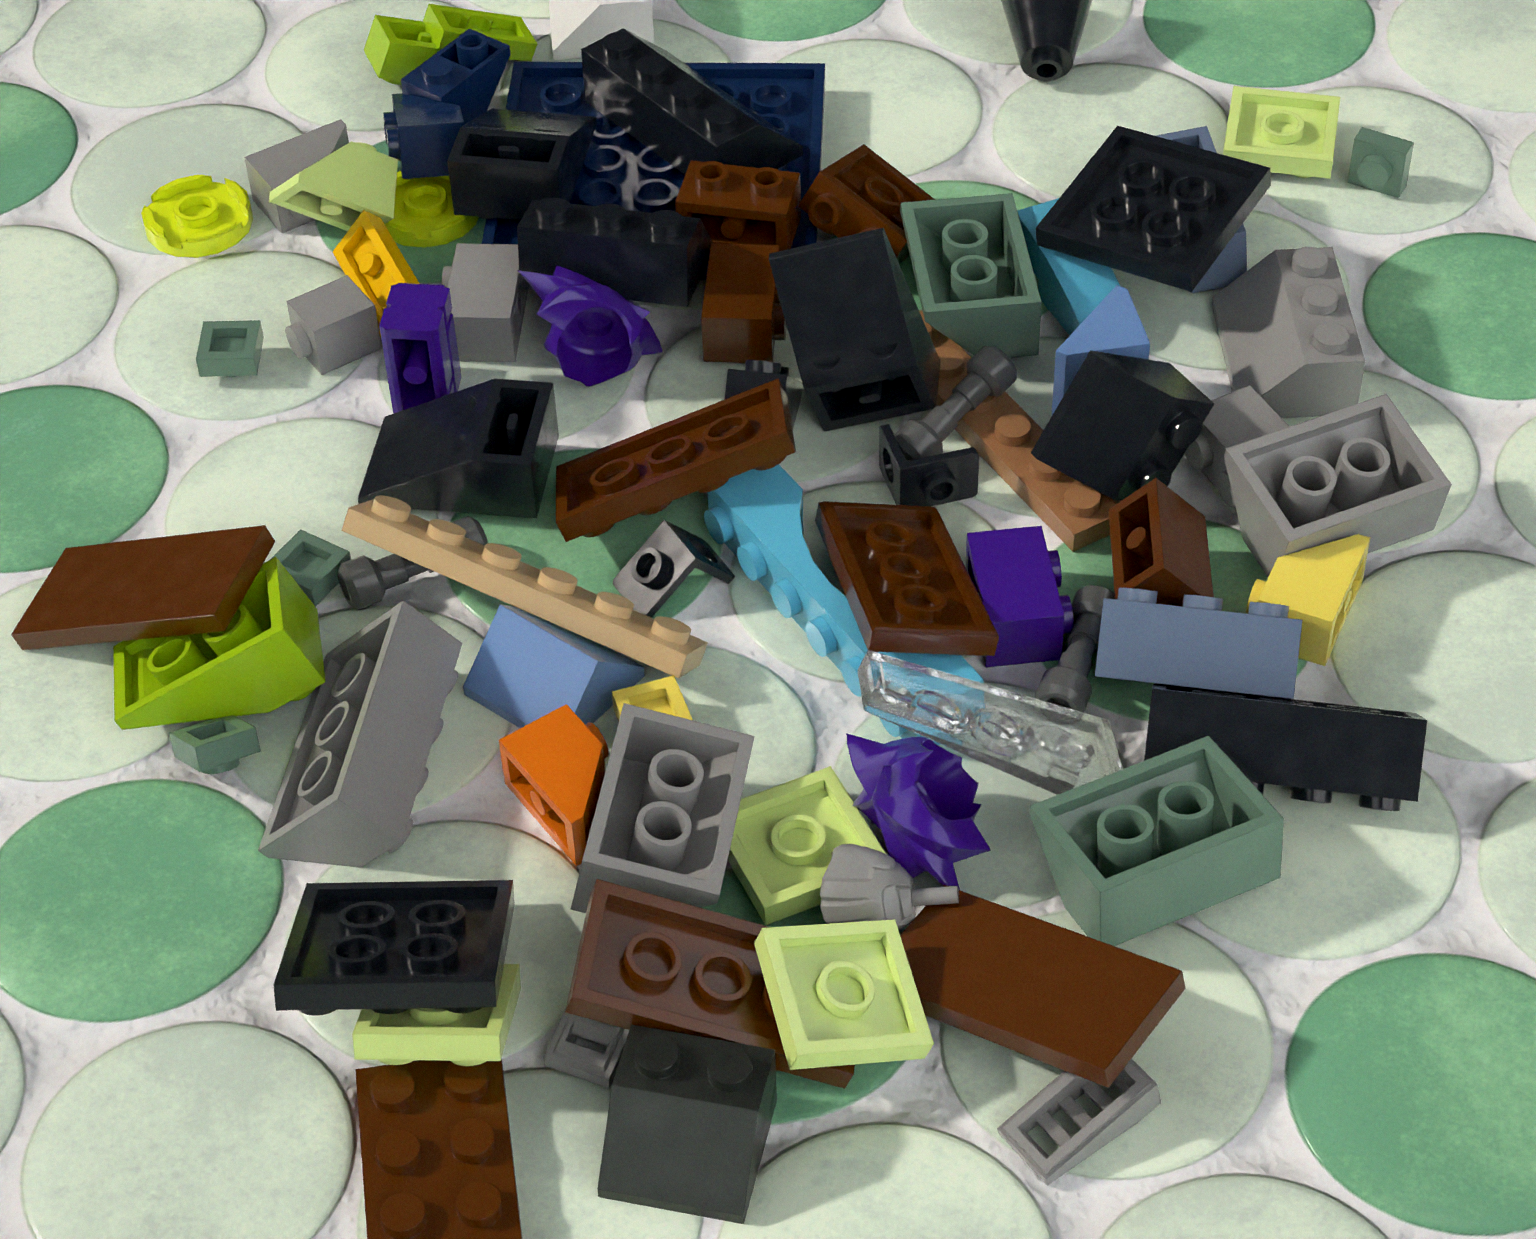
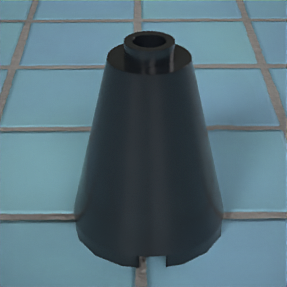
(1046, 34)

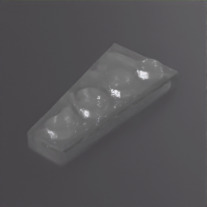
(993, 725)

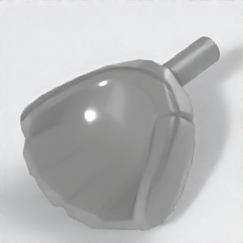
(873, 887)

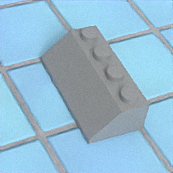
(365, 743)

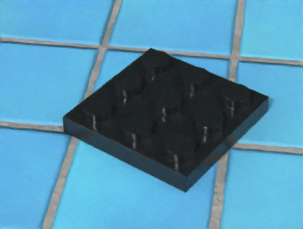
(1154, 207)
(396, 947)

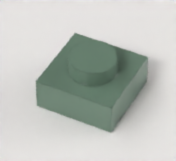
(1380, 162)
(229, 348)
(312, 563)
(215, 744)

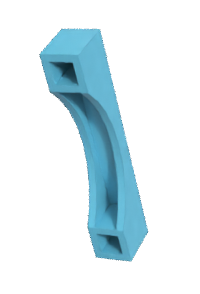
(763, 526)

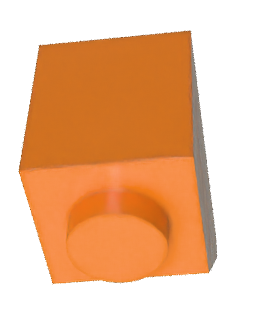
(557, 775)

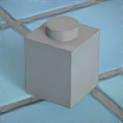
(333, 325)

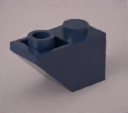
(461, 73)
(421, 134)

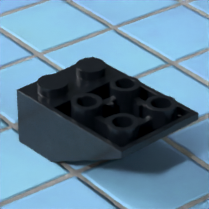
(516, 157)
(855, 330)
(469, 451)

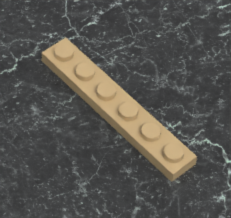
(543, 592)

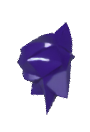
(592, 326)
(919, 803)

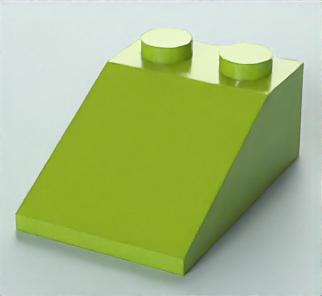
(251, 668)

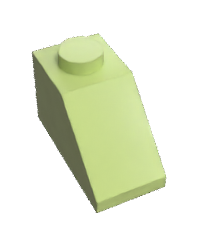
(342, 186)

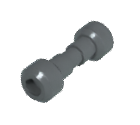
(988, 374)
(366, 580)
(1068, 682)

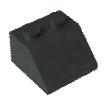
(687, 1123)

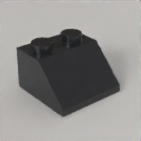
(1123, 424)

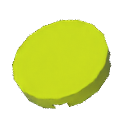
(426, 213)
(197, 216)

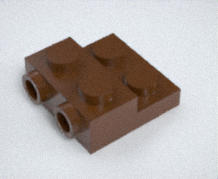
(861, 196)

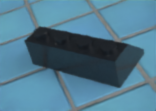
(676, 107)
(1297, 742)

